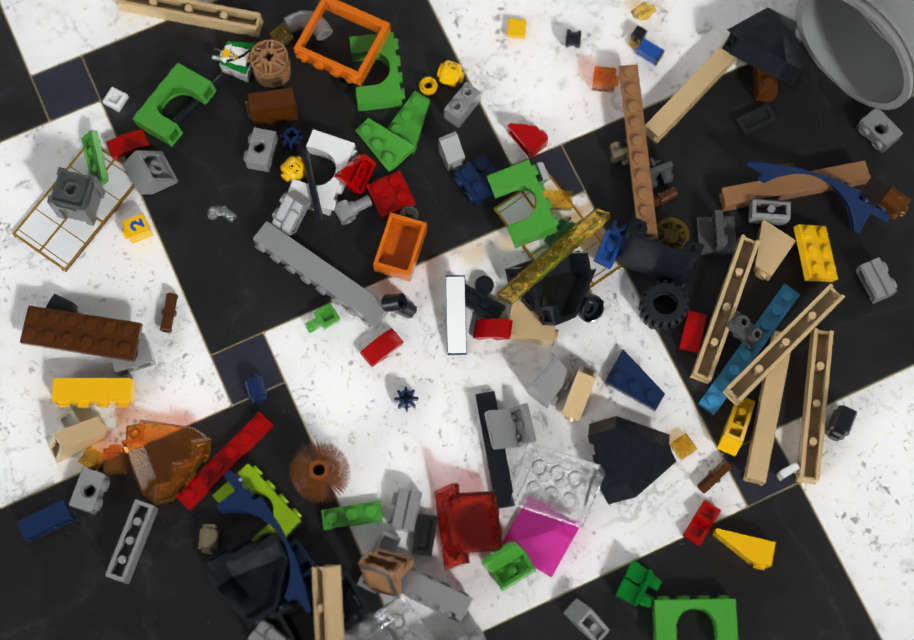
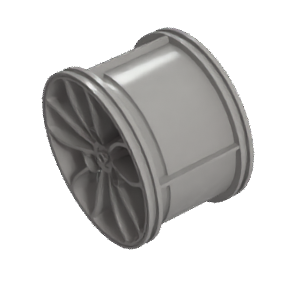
(862, 46)

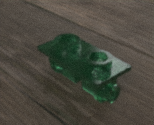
(563, 227)

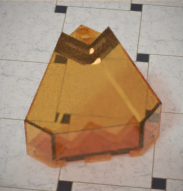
(164, 457)

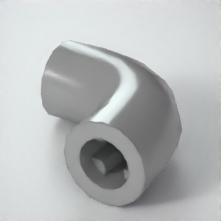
(299, 20)

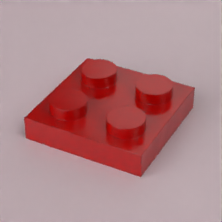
(390, 194)

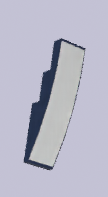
(456, 315)

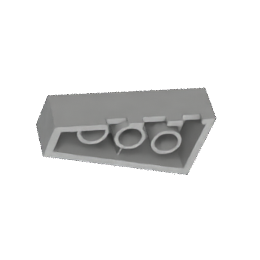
(435, 595)

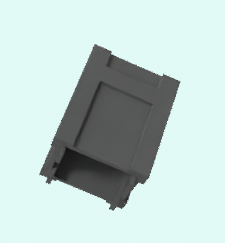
(78, 205)

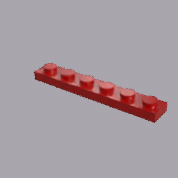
(224, 461)

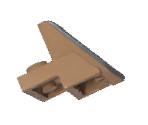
(384, 571)

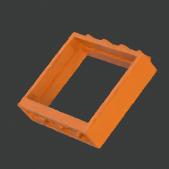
(353, 15)

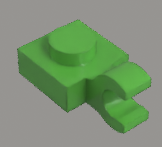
(325, 317)

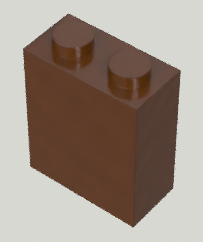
(272, 106)

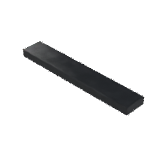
(496, 458)

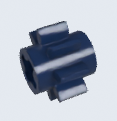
(294, 142)
(405, 392)

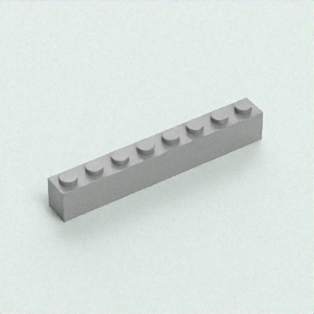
(320, 274)

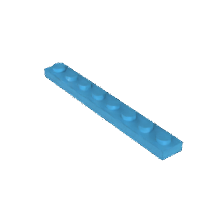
(744, 356)

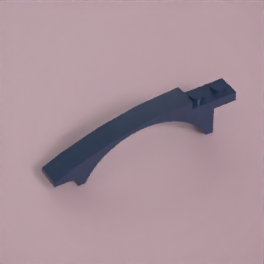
(857, 209)
(243, 502)

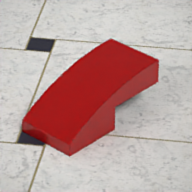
(127, 143)
(492, 329)
(693, 331)
(381, 347)
(701, 522)

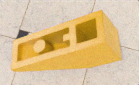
(736, 427)
(750, 549)

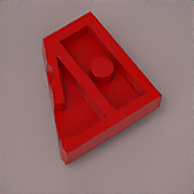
(356, 173)

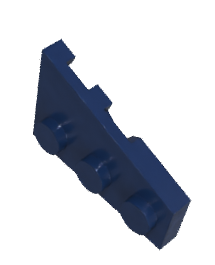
(634, 382)

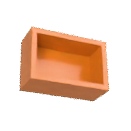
(400, 247)

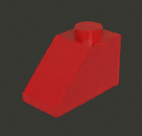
(528, 138)

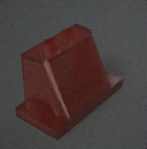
(467, 524)

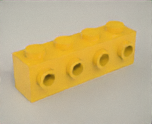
(93, 392)

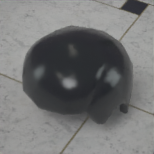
(591, 308)

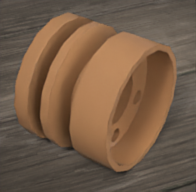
(272, 72)

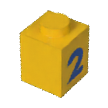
(136, 228)

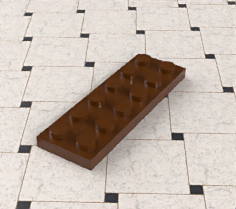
(81, 333)

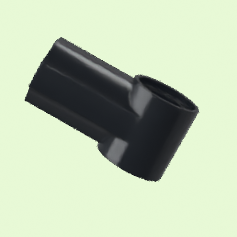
(398, 304)

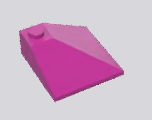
(542, 538)

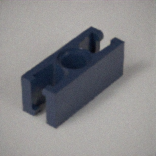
(45, 520)

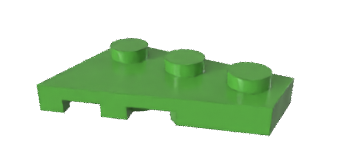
(410, 119)
(385, 144)

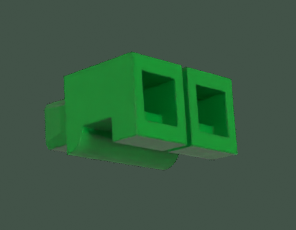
(634, 585)

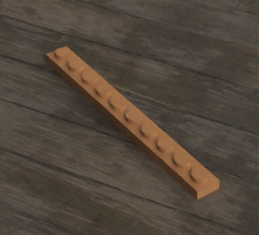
(637, 148)

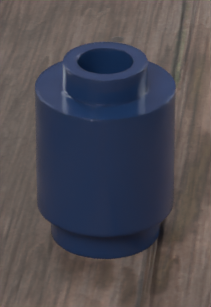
(256, 389)

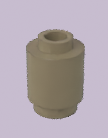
(208, 538)

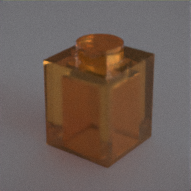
(604, 79)
(895, 203)
(114, 460)

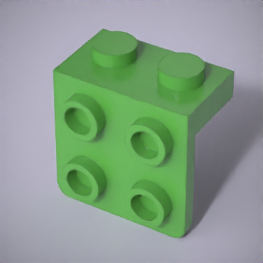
(509, 565)

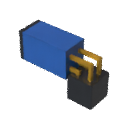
(645, 49)

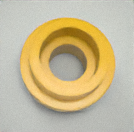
(428, 81)

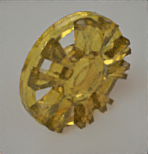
(671, 234)

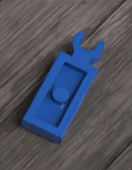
(610, 246)

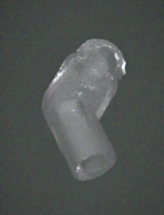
(223, 211)

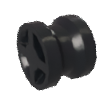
(573, 38)

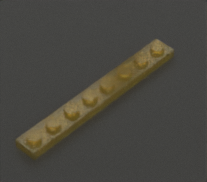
(553, 256)

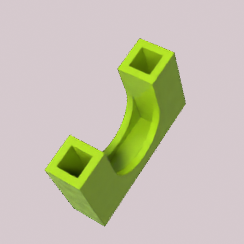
(287, 518)

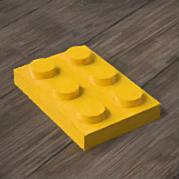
(815, 253)

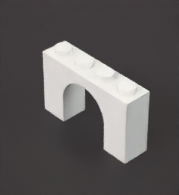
(340, 153)

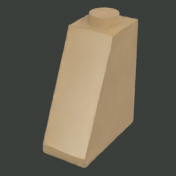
(771, 250)
(528, 328)
(579, 393)
(77, 438)

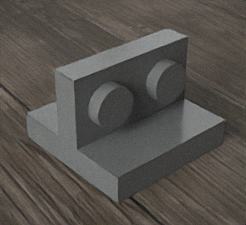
(716, 233)

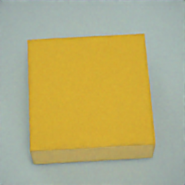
(516, 28)

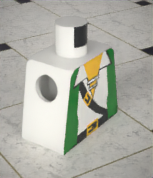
(235, 59)

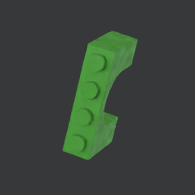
(178, 82)
(387, 93)
(540, 222)
(720, 611)

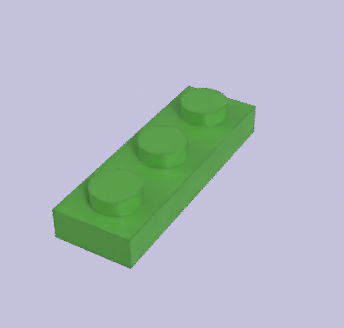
(94, 156)
(352, 515)

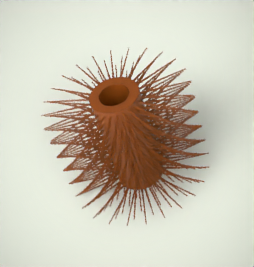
(320, 463)

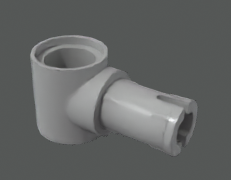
(347, 210)

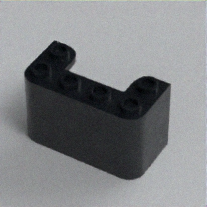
(300, 624)

